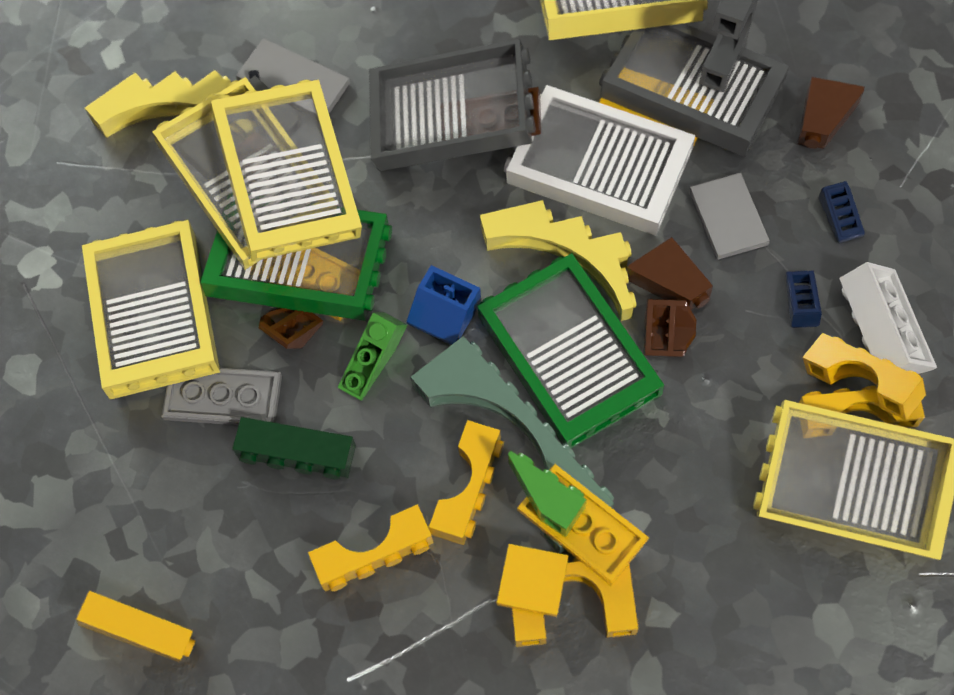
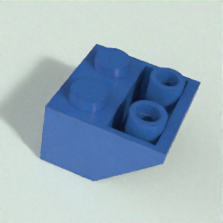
(443, 305)

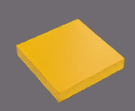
(532, 580)

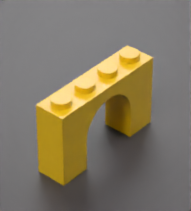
(616, 602)

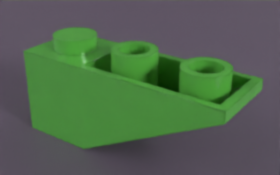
(372, 354)
(551, 500)

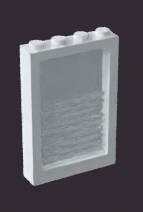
(602, 160)

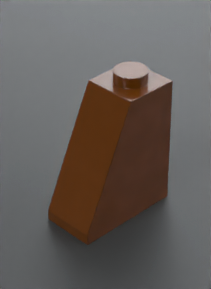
(826, 110)
(671, 275)

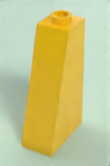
(135, 627)

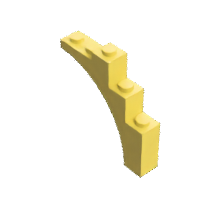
(139, 100)
(534, 228)

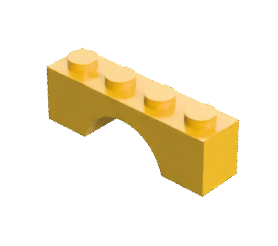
(834, 360)
(863, 400)
(455, 515)
(339, 565)

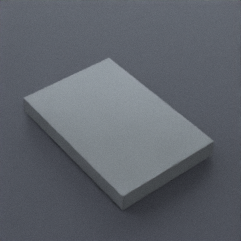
(729, 216)

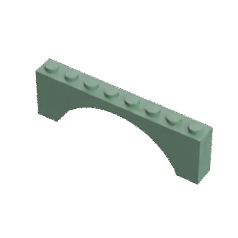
(465, 377)

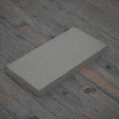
(286, 68)
(224, 397)

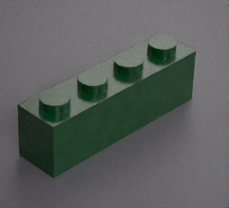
(294, 448)

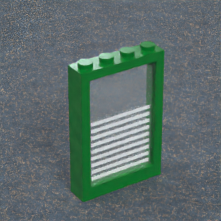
(317, 280)
(569, 350)

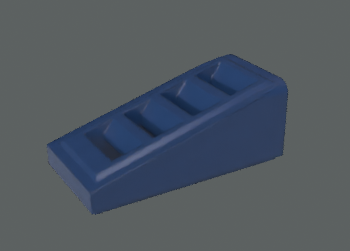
(838, 195)
(803, 314)

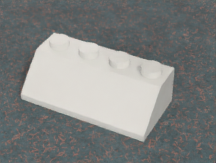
(886, 317)

